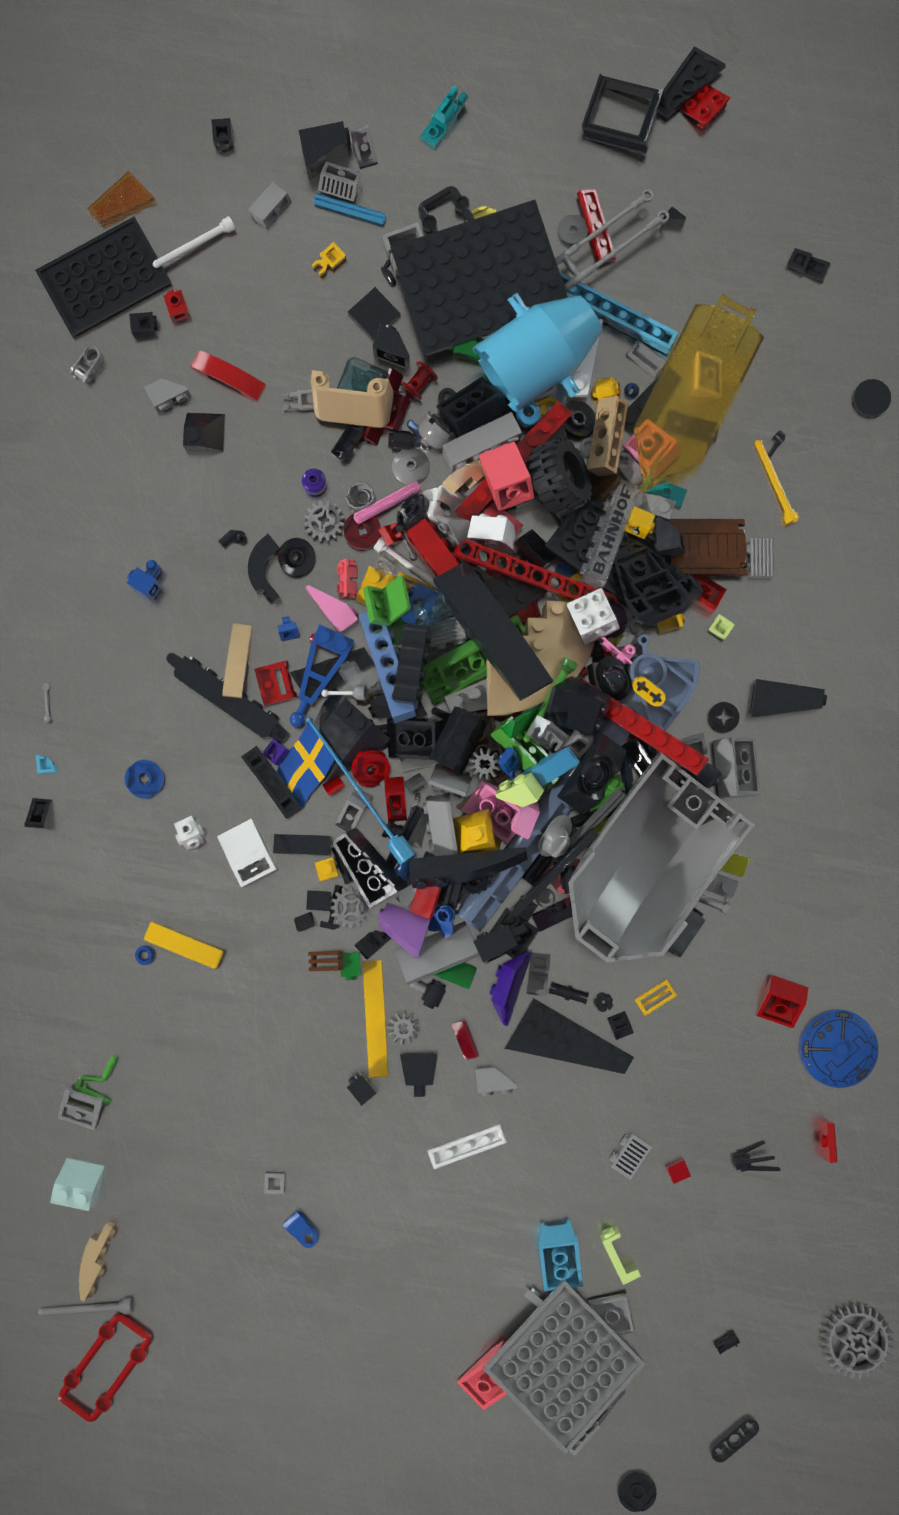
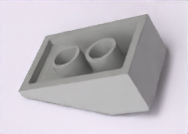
(450, 781)

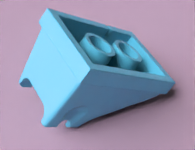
(559, 1256)

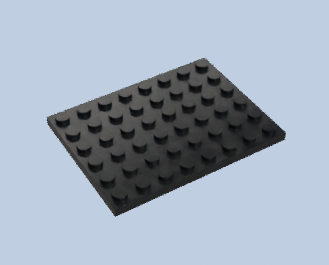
(466, 273)

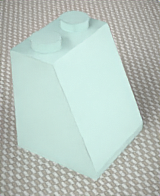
(78, 1184)

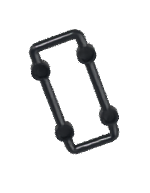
(461, 204)

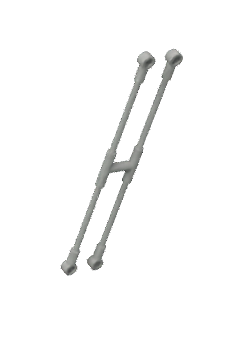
(579, 276)

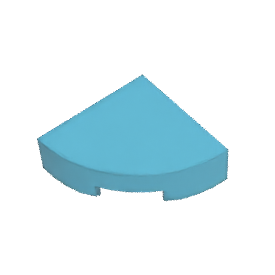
(45, 765)

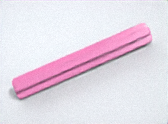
(387, 502)

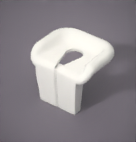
(442, 495)

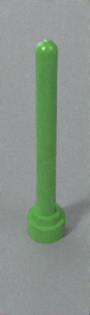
(567, 667)

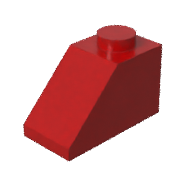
(395, 798)

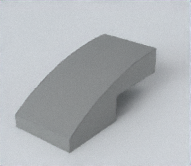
(538, 974)

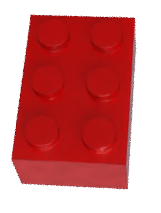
(432, 547)

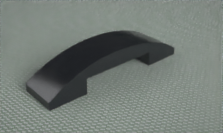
(271, 782)

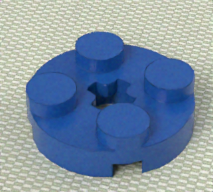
(137, 787)

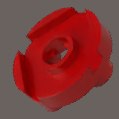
(363, 761)

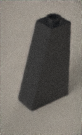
(779, 698)

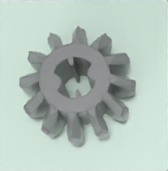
(484, 771)
(410, 1027)

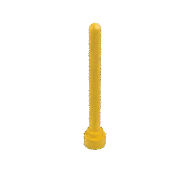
(790, 514)

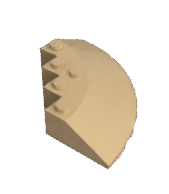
(551, 640)

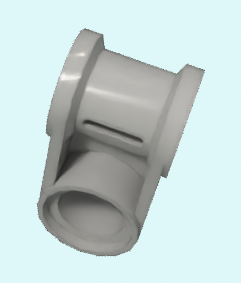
(87, 365)
(630, 470)

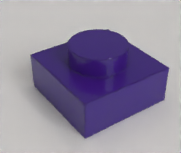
(275, 751)

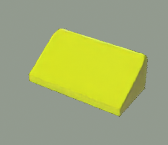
(736, 865)

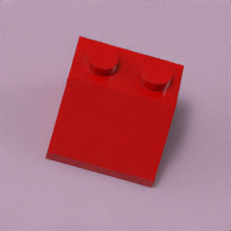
(783, 1001)

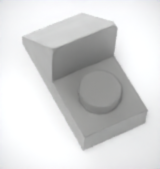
(363, 146)

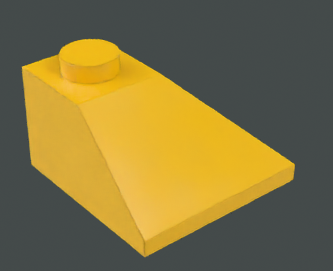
(474, 832)

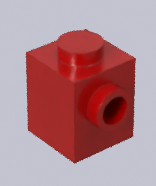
(176, 305)

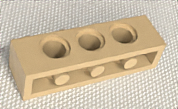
(607, 436)

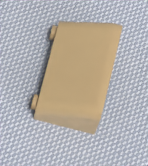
(351, 406)

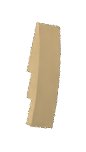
(237, 660)

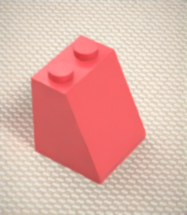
(506, 476)

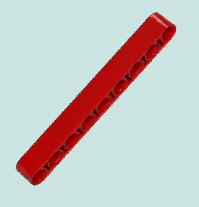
(528, 570)

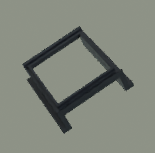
(615, 137)

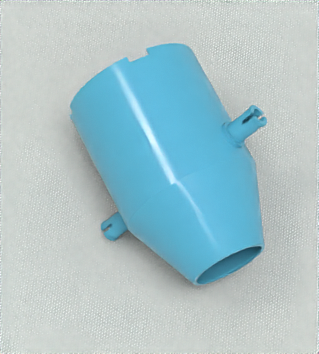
(539, 348)

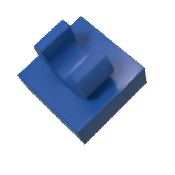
(288, 629)

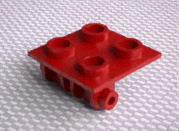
(705, 105)

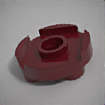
(364, 541)

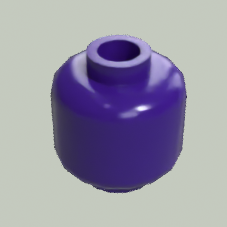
(316, 487)

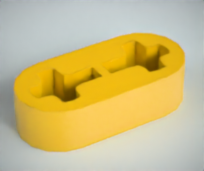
(646, 694)

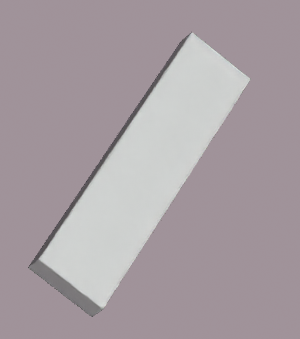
(467, 1146)

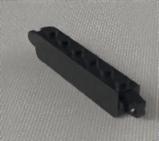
(211, 688)

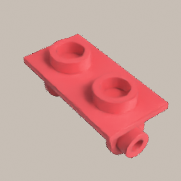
(346, 570)

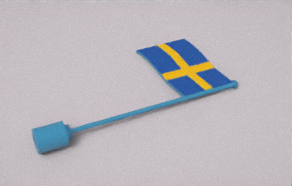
(309, 764)

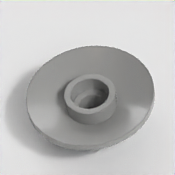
(408, 475)

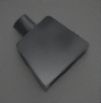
(419, 1070)

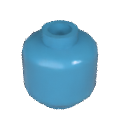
(530, 420)

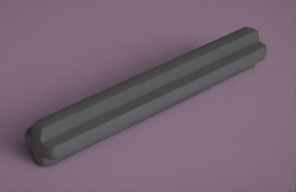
(605, 809)

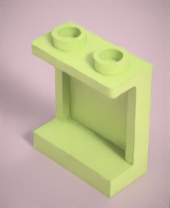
(626, 1273)

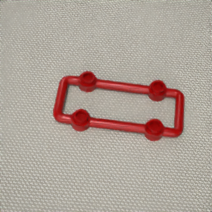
(137, 1356)

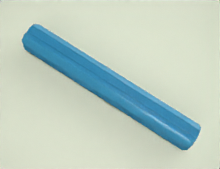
(349, 208)

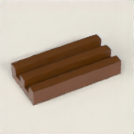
(314, 961)

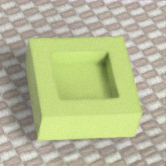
(721, 627)

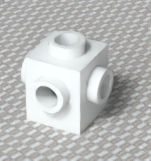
(189, 833)

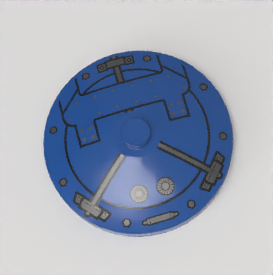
(839, 1048)

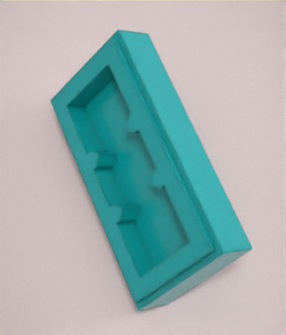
(670, 492)

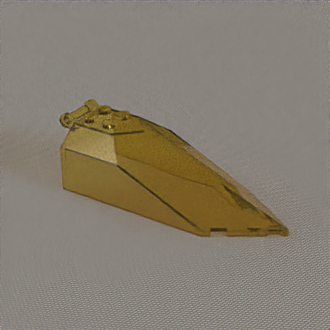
(695, 390)

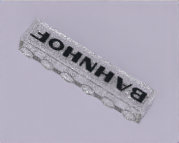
(610, 534)

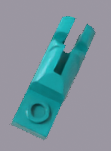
(444, 117)

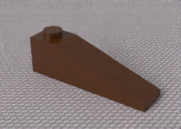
(487, 741)

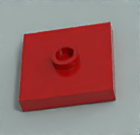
(828, 1140)

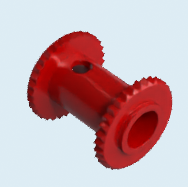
(419, 379)

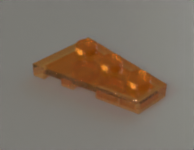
(120, 198)

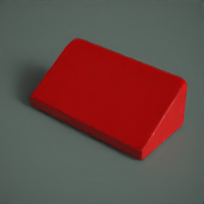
(425, 901)

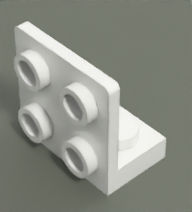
(593, 616)

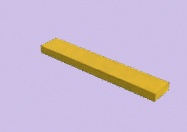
(375, 1018)

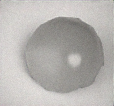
(360, 496)

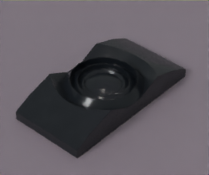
(592, 774)

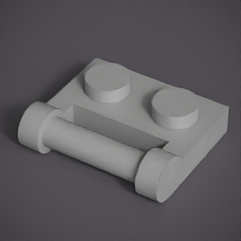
(722, 886)
(79, 1113)

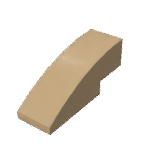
(467, 475)

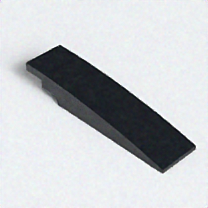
(492, 630)

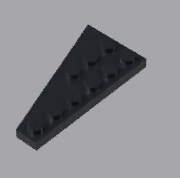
(556, 1037)

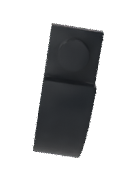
(259, 558)

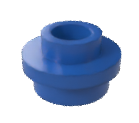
(138, 955)

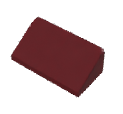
(465, 1040)

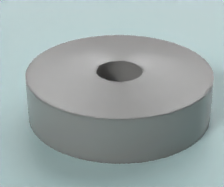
(569, 222)

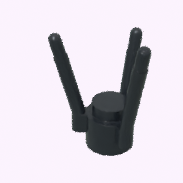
(743, 1161)

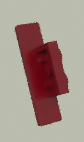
(399, 405)

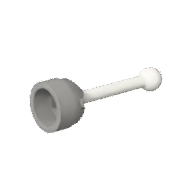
(359, 692)

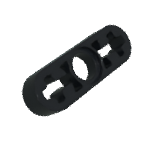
(734, 1448)

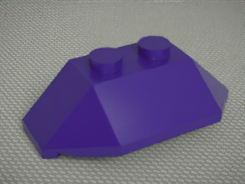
(509, 985)

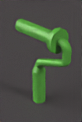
(105, 1075)

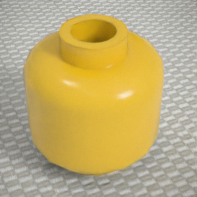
(606, 388)

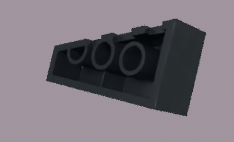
(368, 868)

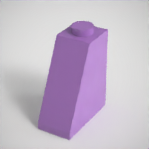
(404, 927)

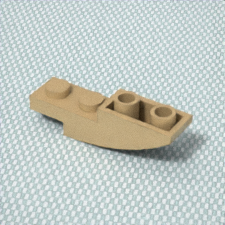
(91, 1266)

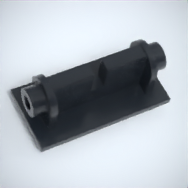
(347, 441)

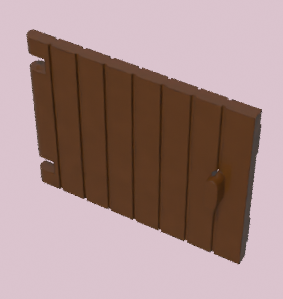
(712, 547)

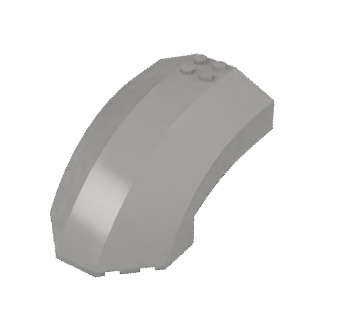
(666, 850)

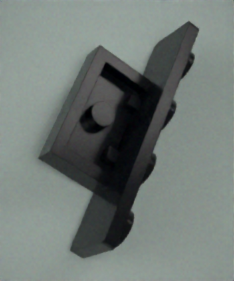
(553, 914)

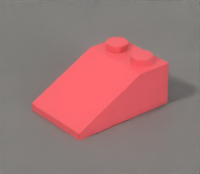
(480, 1384)

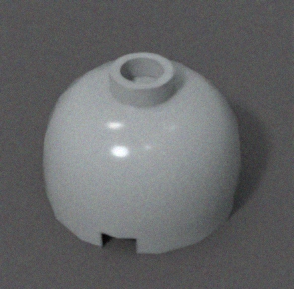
(434, 431)

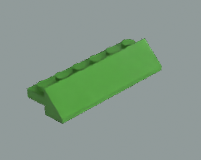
(457, 669)

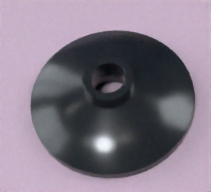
(584, 415)
(305, 555)

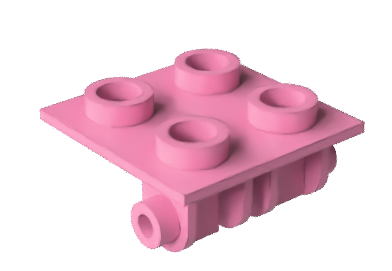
(623, 654)

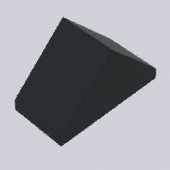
(39, 814)

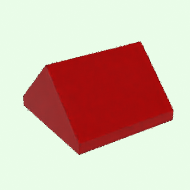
(711, 594)

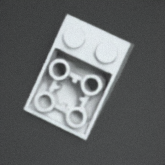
(246, 853)

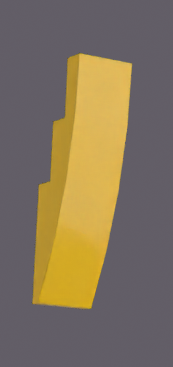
(183, 945)

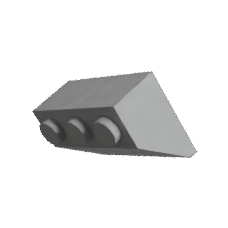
(738, 765)
(440, 825)

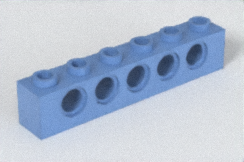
(399, 711)

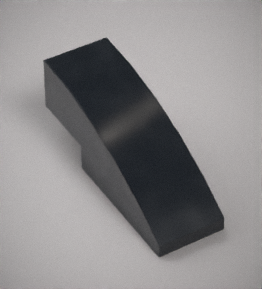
(302, 844)

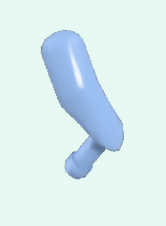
(414, 427)

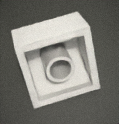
(493, 532)

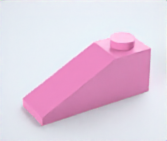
(335, 610)

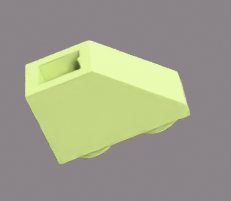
(521, 790)

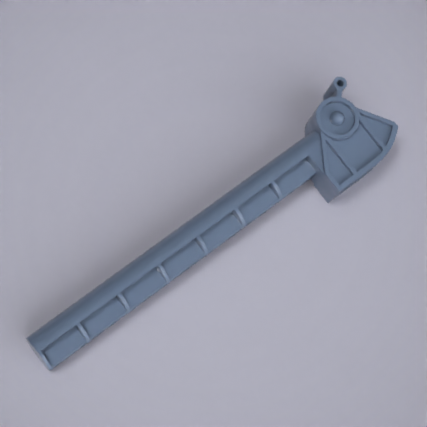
(678, 682)

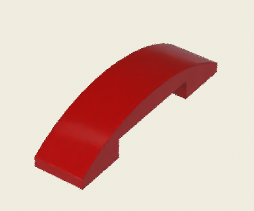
(228, 374)

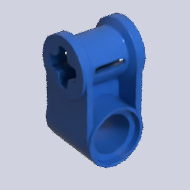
(298, 1226)

